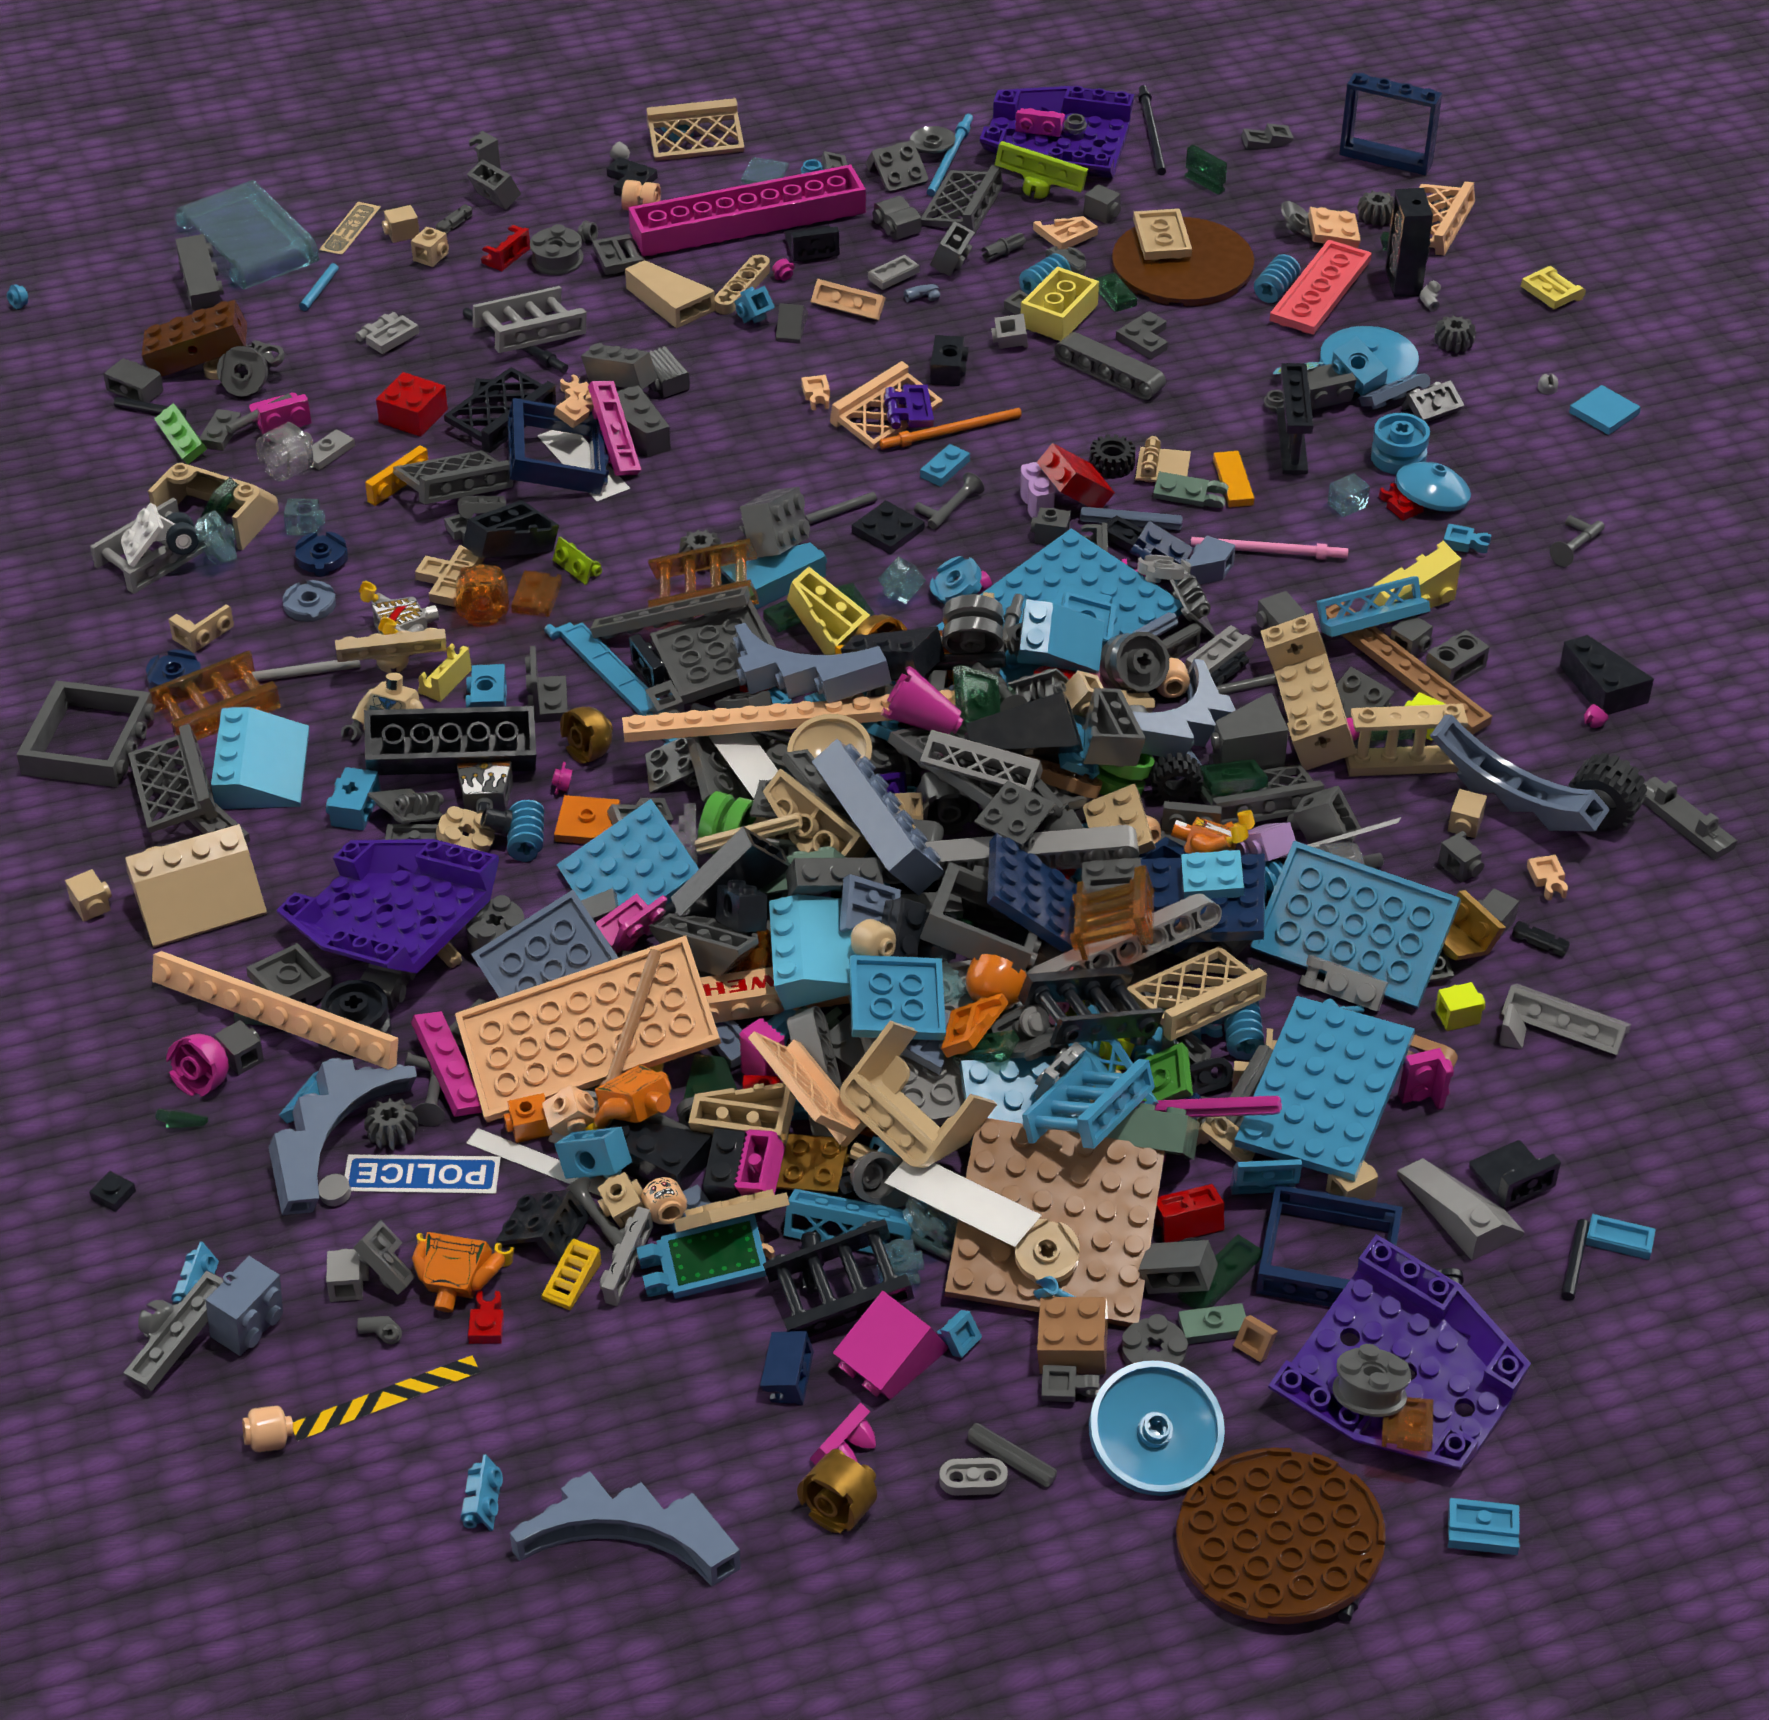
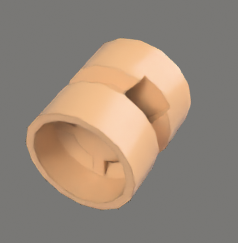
(637, 194)

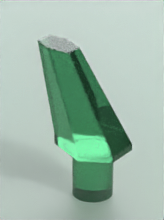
(180, 1119)

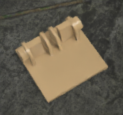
(1154, 459)

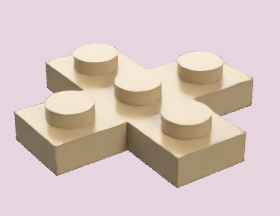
(444, 574)

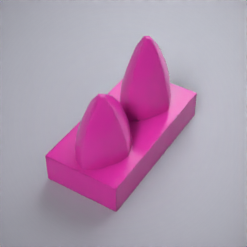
(853, 1429)

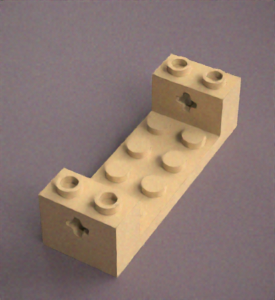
(1308, 692)

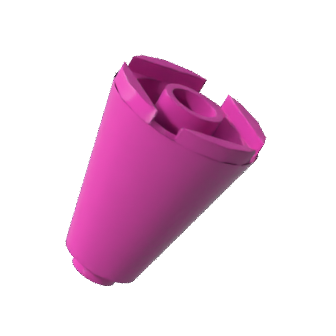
(921, 705)

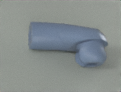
(921, 291)

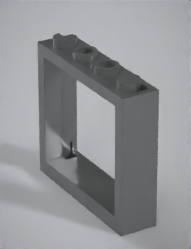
(38, 763)
(966, 938)

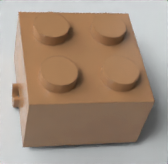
(1073, 1333)

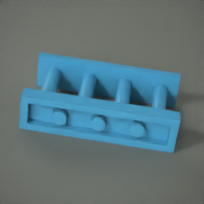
(1095, 1118)

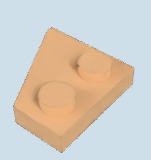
(1066, 232)

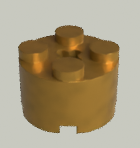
(838, 1491)

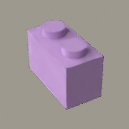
(1268, 839)

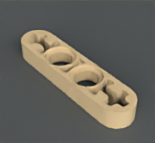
(739, 282)

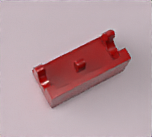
(509, 250)
(1189, 1213)

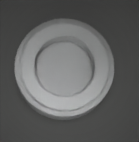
(334, 1190)

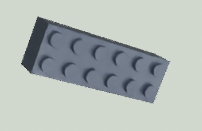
(879, 816)

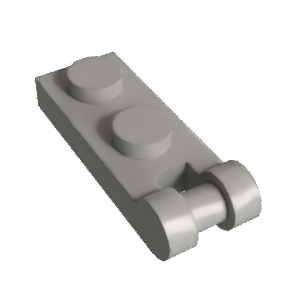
(1221, 648)
(1345, 983)

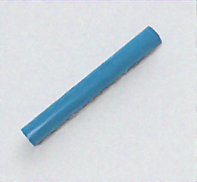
(318, 287)

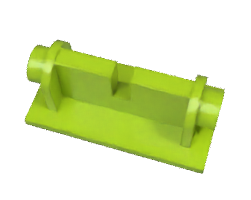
(575, 561)

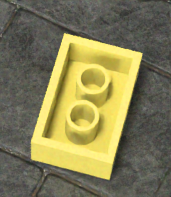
(1060, 303)

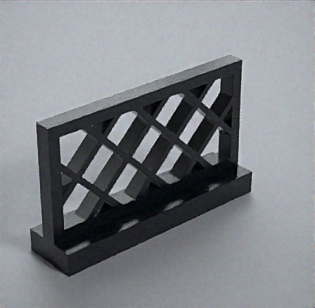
(497, 428)

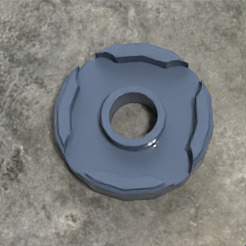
(322, 605)

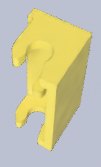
(446, 675)

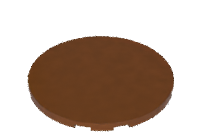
(1215, 271)
(1280, 1536)

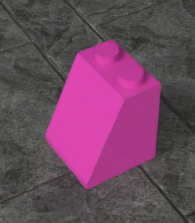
(888, 1347)

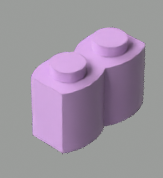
(1036, 488)

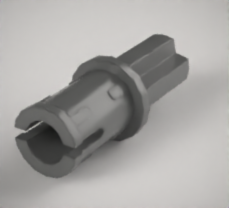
(1003, 246)

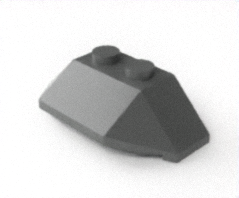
(713, 944)

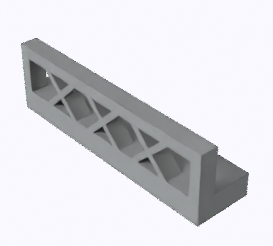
(981, 755)
(1567, 1019)

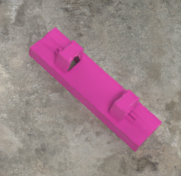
(614, 428)

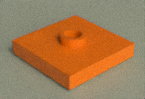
(582, 819)

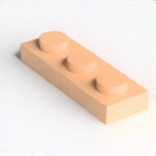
(848, 299)

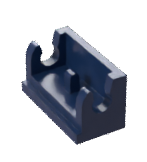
(787, 1366)

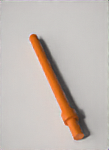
(905, 438)

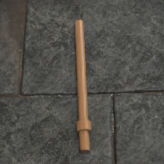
(633, 1016)

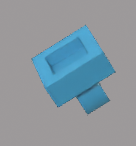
(960, 1333)

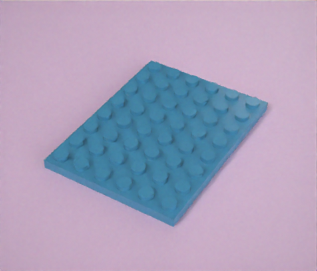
(1082, 565)

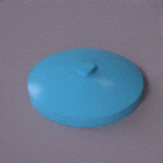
(1388, 346)
(1156, 1427)

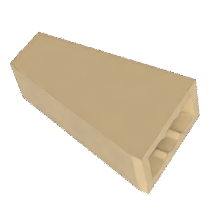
(669, 294)

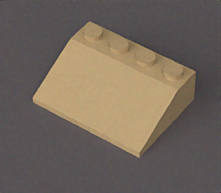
(195, 885)

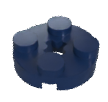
(330, 555)
(162, 669)

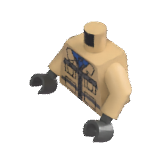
(383, 697)

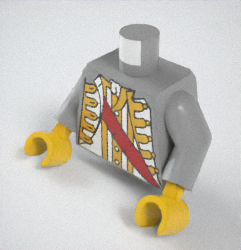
(397, 614)

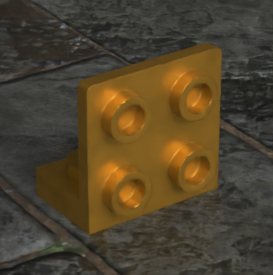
(1472, 930)

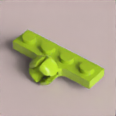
(1040, 170)

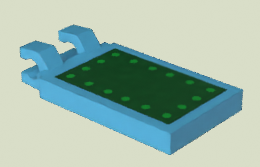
(704, 1258)

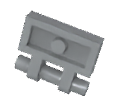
(387, 332)

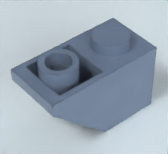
(1211, 560)

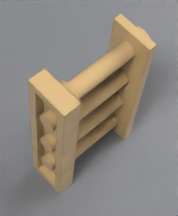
(1401, 760)

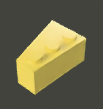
(1437, 577)
(824, 610)

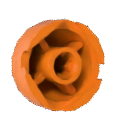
(994, 976)

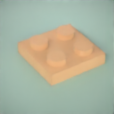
(1334, 226)

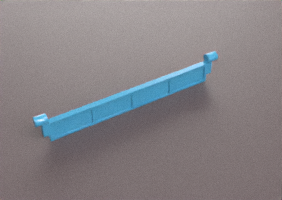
(605, 664)

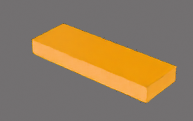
(1232, 472)

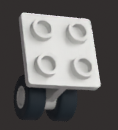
(150, 527)

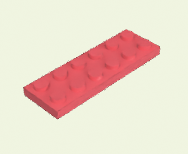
(1320, 287)

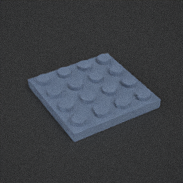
(544, 948)

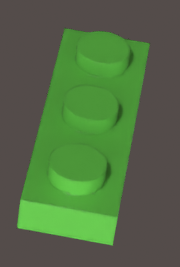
(180, 433)

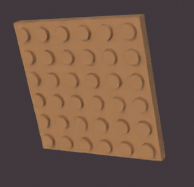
(1098, 1192)

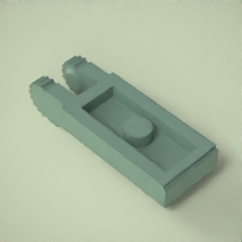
(1189, 490)

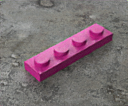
(447, 1063)

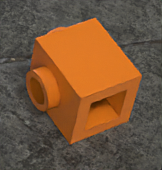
(527, 1118)

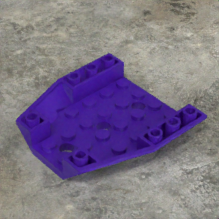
(1095, 148)
(395, 900)
(1434, 1329)

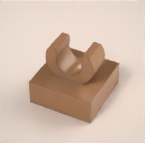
(1255, 1338)

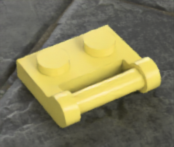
(1552, 287)

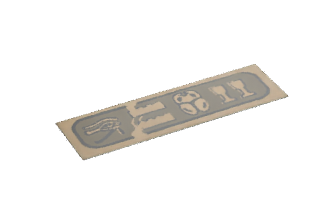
(349, 228)

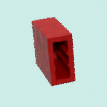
(1075, 477)

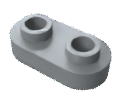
(972, 1475)

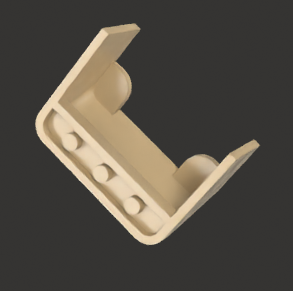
(253, 504)
(876, 1099)

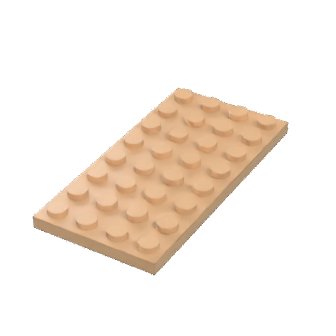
(573, 1024)

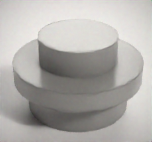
(1034, 1021)

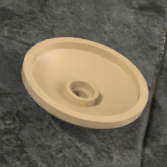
(824, 729)

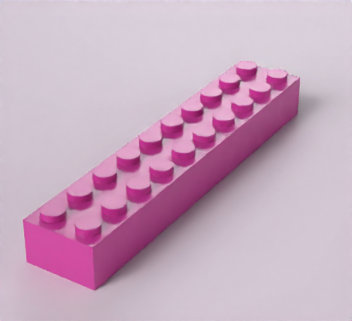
(747, 210)

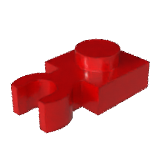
(1399, 503)
(487, 1321)

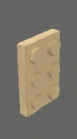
(1162, 234)
(1121, 808)
(730, 1209)

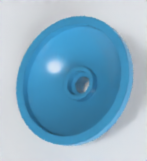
(1433, 486)

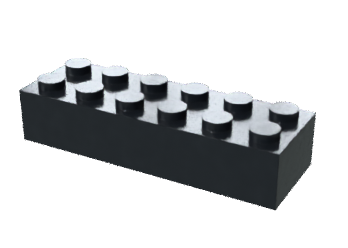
(443, 737)

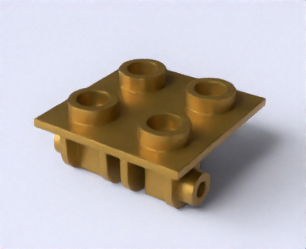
(812, 1164)

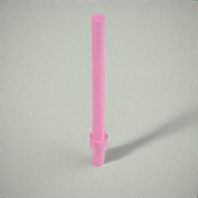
(1321, 551)

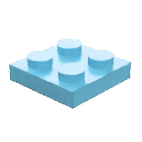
(1213, 874)

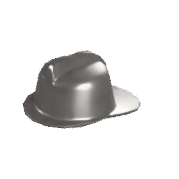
(868, 1179)

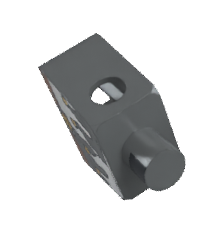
(485, 785)

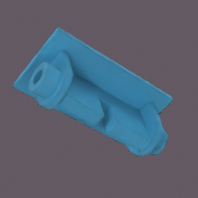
(194, 1267)
(484, 1482)

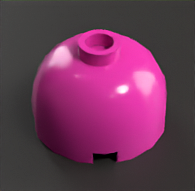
(197, 1064)

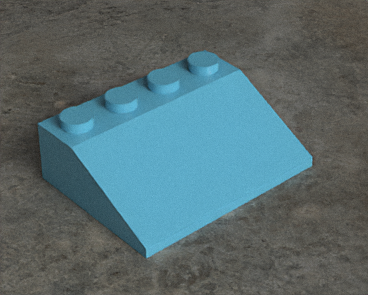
(258, 760)
(809, 950)

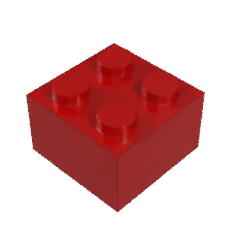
(411, 404)

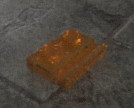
(536, 593)
(1411, 1426)

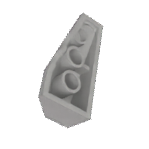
(1464, 1214)

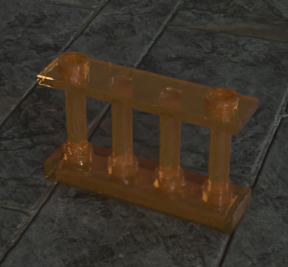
(702, 559)
(216, 676)
(1139, 913)

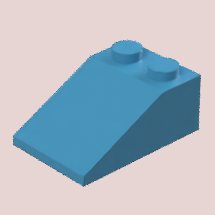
(1059, 637)

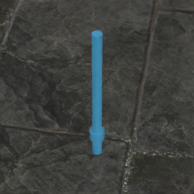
(962, 130)

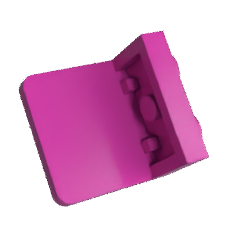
(277, 413)
(630, 921)

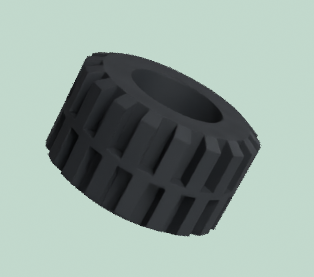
(1615, 784)

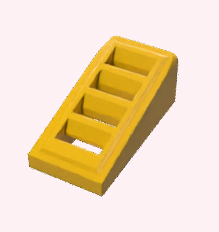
(577, 1255)

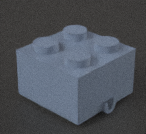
(245, 1307)

